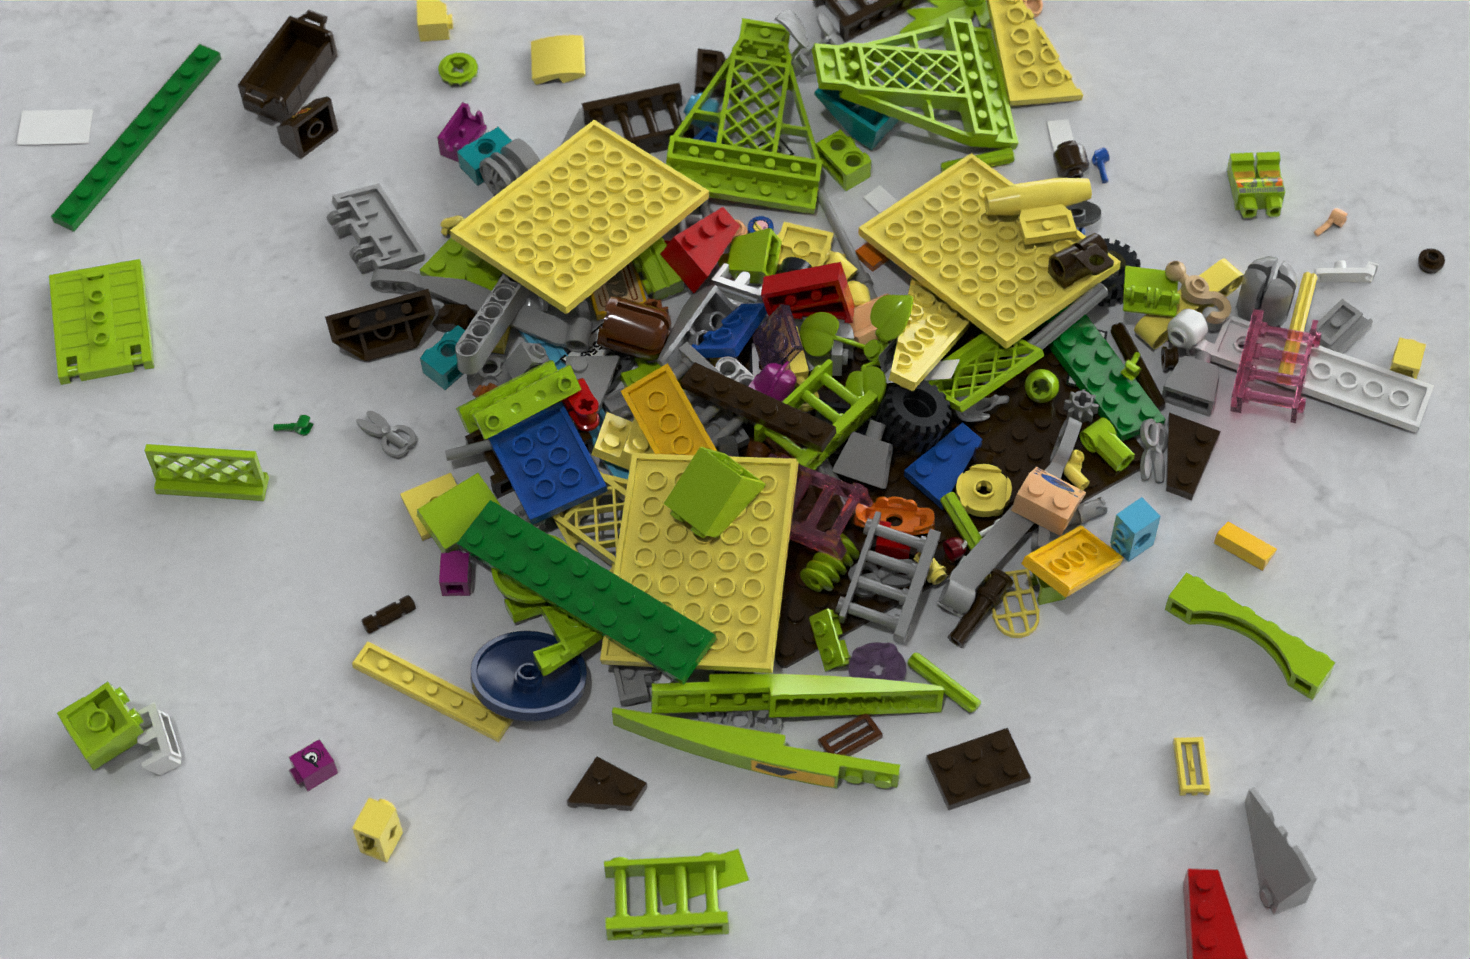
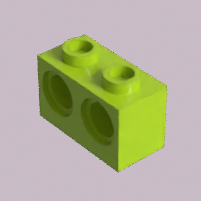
(844, 160)

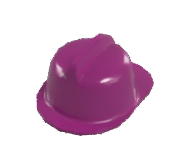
(775, 381)

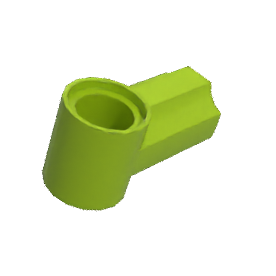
(1102, 438)

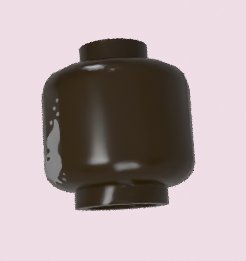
(1070, 159)

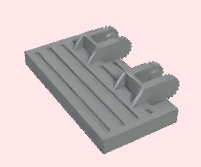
(377, 228)

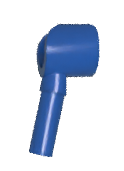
(1099, 158)

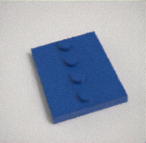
(547, 463)

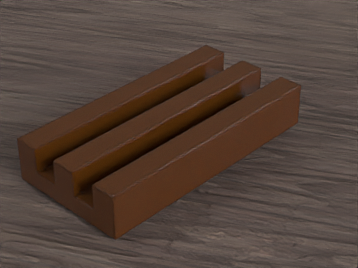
(824, 741)

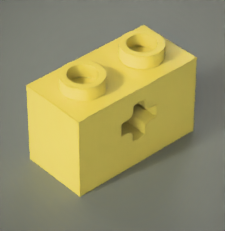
(377, 829)

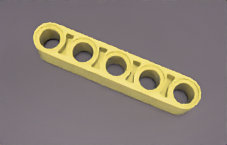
(1220, 277)

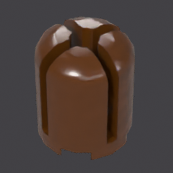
(634, 328)

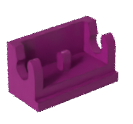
(459, 131)

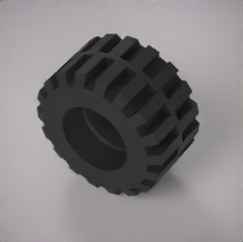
(916, 430)

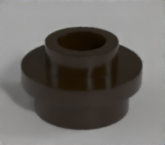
(1428, 265)

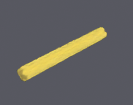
(1299, 317)

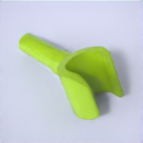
(1131, 369)

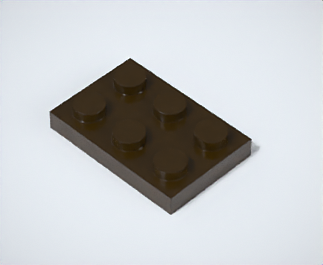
(978, 768)

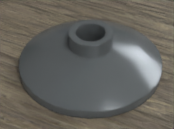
(1085, 213)

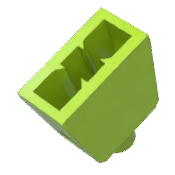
(754, 254)

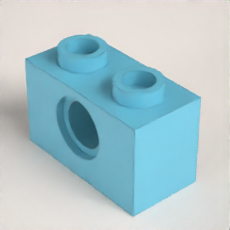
(1134, 529)

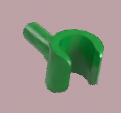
(301, 427)

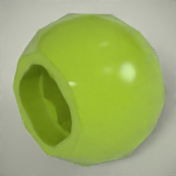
(1041, 386)

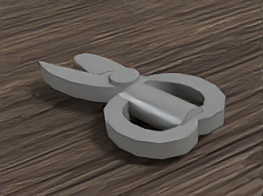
(389, 434)
(1153, 453)
(884, 575)

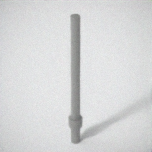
(861, 276)

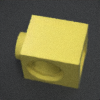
(1408, 357)

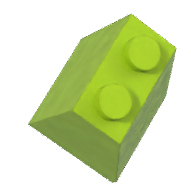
(712, 492)

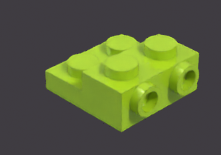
(102, 721)

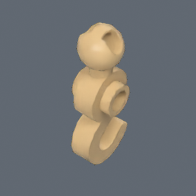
(1196, 291)

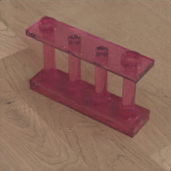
(1254, 350)
(806, 532)

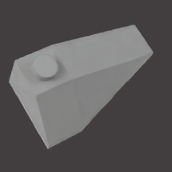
(698, 316)
(1281, 870)

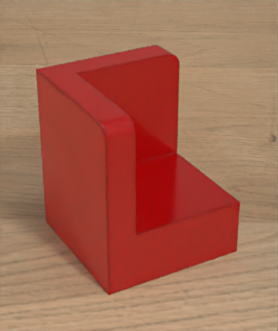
(891, 548)

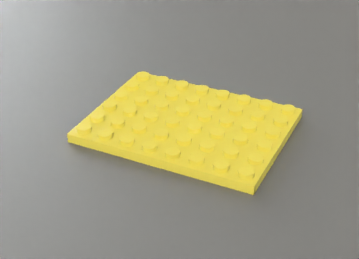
(579, 216)
(975, 257)
(719, 582)

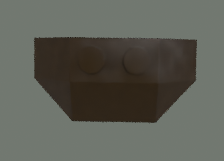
(383, 326)

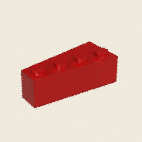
(1209, 918)

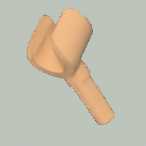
(1337, 217)

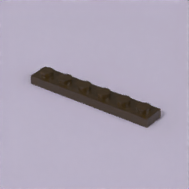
(758, 407)

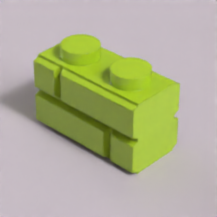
(658, 275)

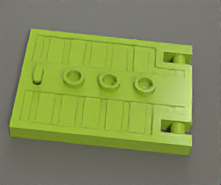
(100, 321)

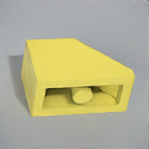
(433, 20)

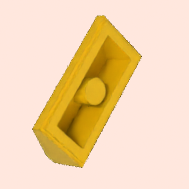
(1244, 545)

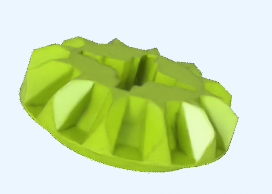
(459, 61)

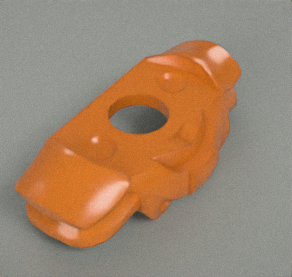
(914, 519)

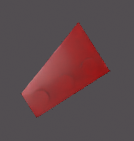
(699, 247)
(810, 291)

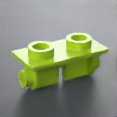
(826, 633)

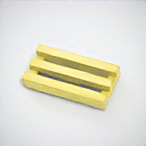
(1193, 788)

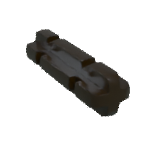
(388, 614)

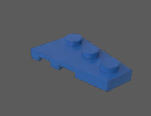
(733, 333)
(941, 466)

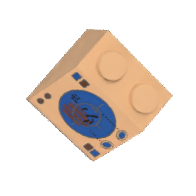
(1047, 501)

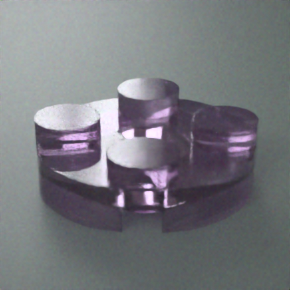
(879, 654)

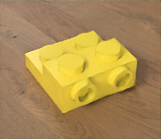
(620, 439)

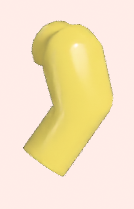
(449, 223)
(1073, 470)

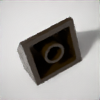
(308, 127)

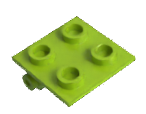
(1149, 292)

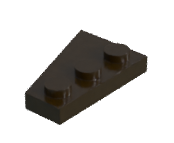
(1187, 454)

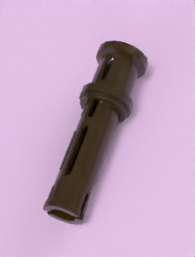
(987, 597)

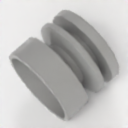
(506, 167)

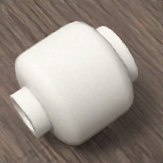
(1187, 328)

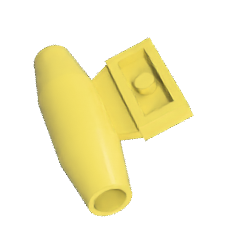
(1041, 206)

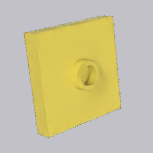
(423, 494)

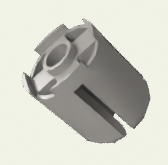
(1260, 288)

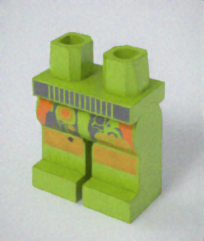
(1256, 183)

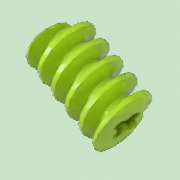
(825, 568)

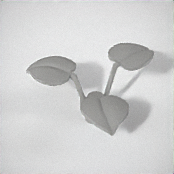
(798, 32)

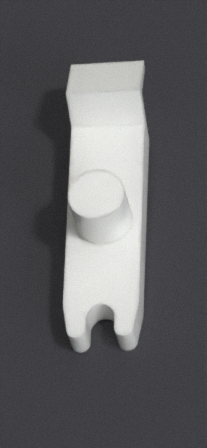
(1341, 273)

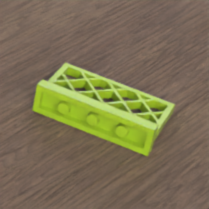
(975, 358)
(214, 482)

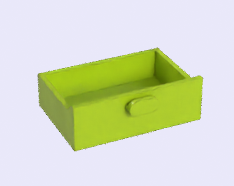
(454, 511)

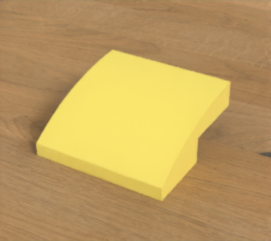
(557, 58)

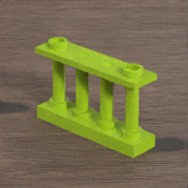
(518, 399)
(861, 410)
(681, 922)

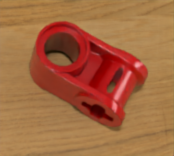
(583, 407)

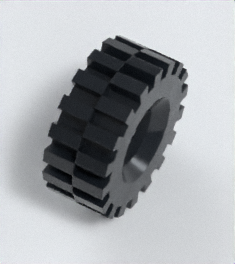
(1115, 282)

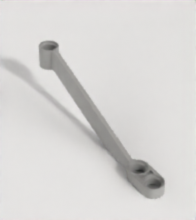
(570, 334)
(990, 550)

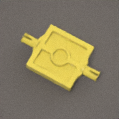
(805, 243)

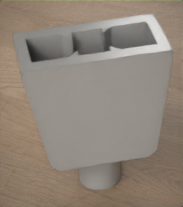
(1193, 384)
(866, 456)

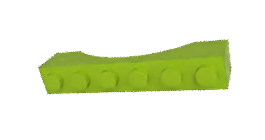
(1201, 604)

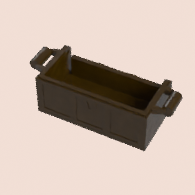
(289, 67)

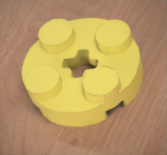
(979, 504)

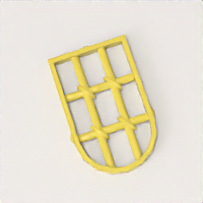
(1023, 614)

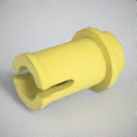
(936, 572)

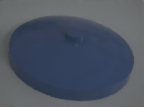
(512, 684)

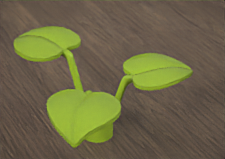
(888, 314)

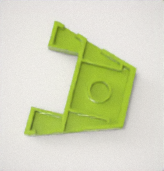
(570, 633)

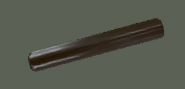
(1144, 377)

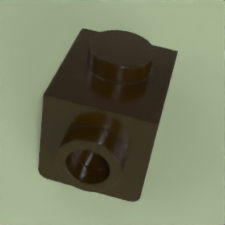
(452, 315)

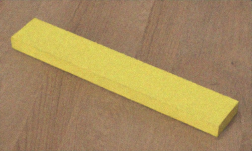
(430, 691)

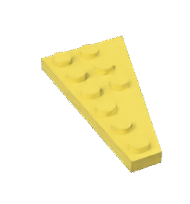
(1027, 57)
(926, 338)

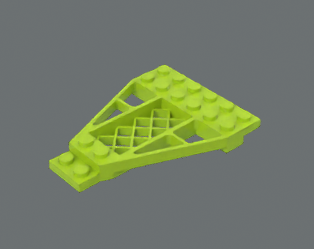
(974, 74)
(752, 173)

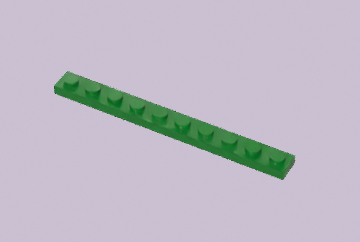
(136, 138)

